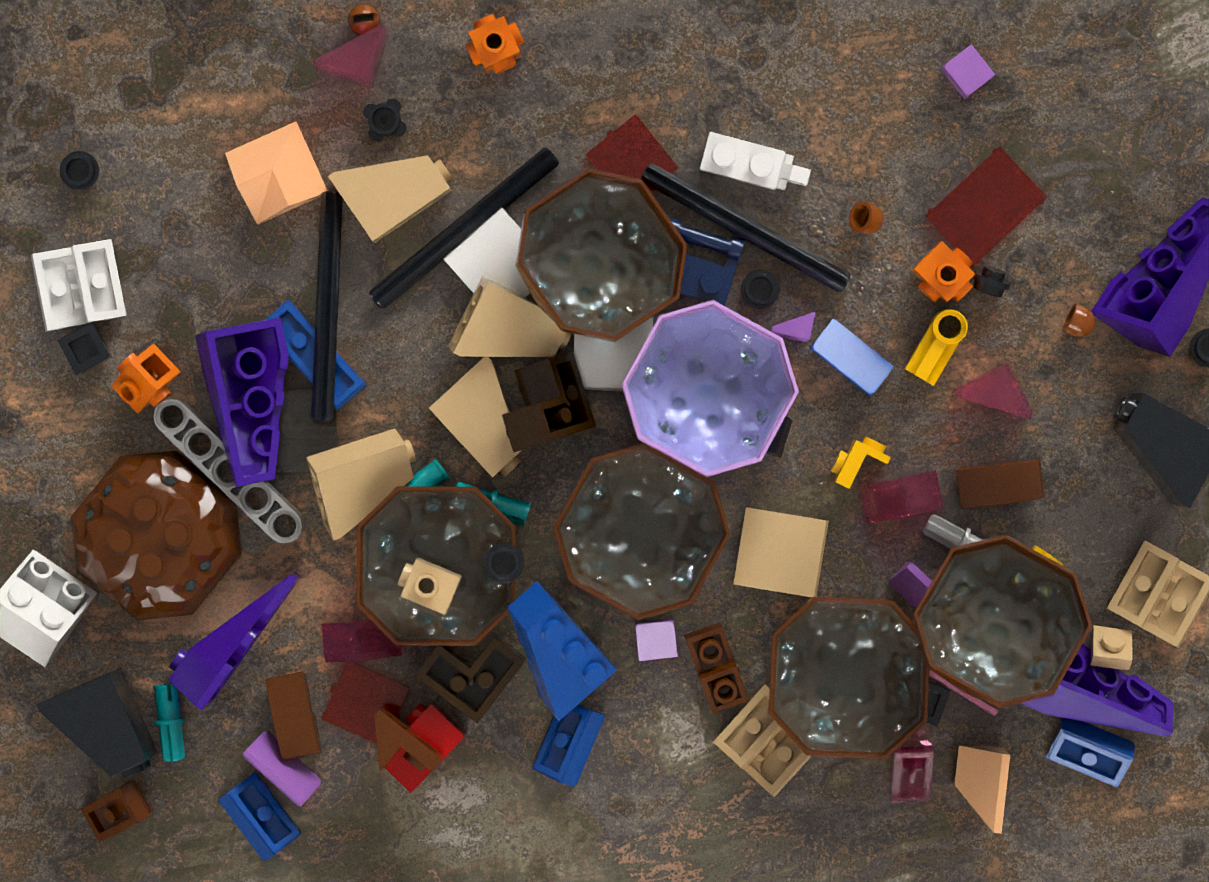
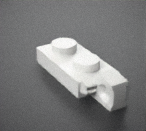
(751, 163)

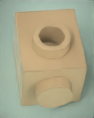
(429, 585)

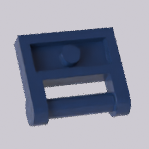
(704, 278)

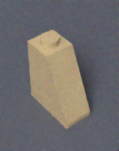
(391, 192)
(505, 325)
(474, 416)
(358, 478)

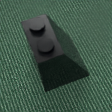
(1166, 445)
(104, 723)

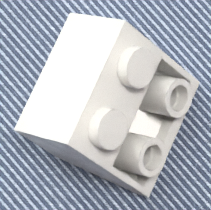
(41, 607)

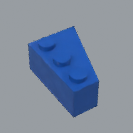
(558, 651)

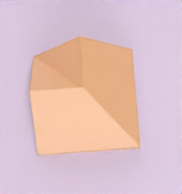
(276, 173)
(983, 781)

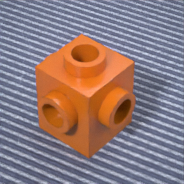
(501, 57)
(929, 271)
(145, 378)

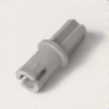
(947, 533)

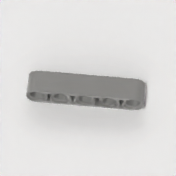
(211, 463)

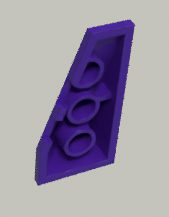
(1162, 291)
(245, 386)
(212, 661)
(1107, 699)

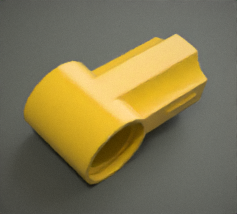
(934, 349)

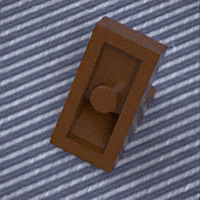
(393, 734)
(116, 810)

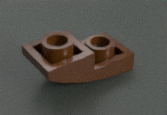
(1000, 483)
(716, 668)
(293, 716)

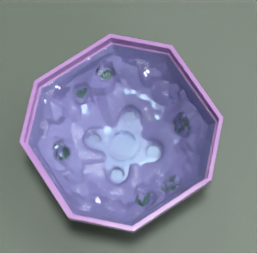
(710, 388)

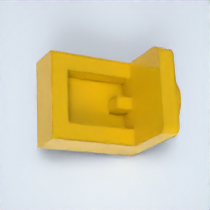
(848, 464)

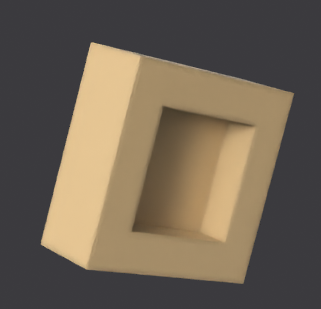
(1111, 647)

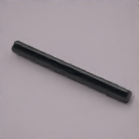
(745, 227)
(435, 250)
(327, 306)

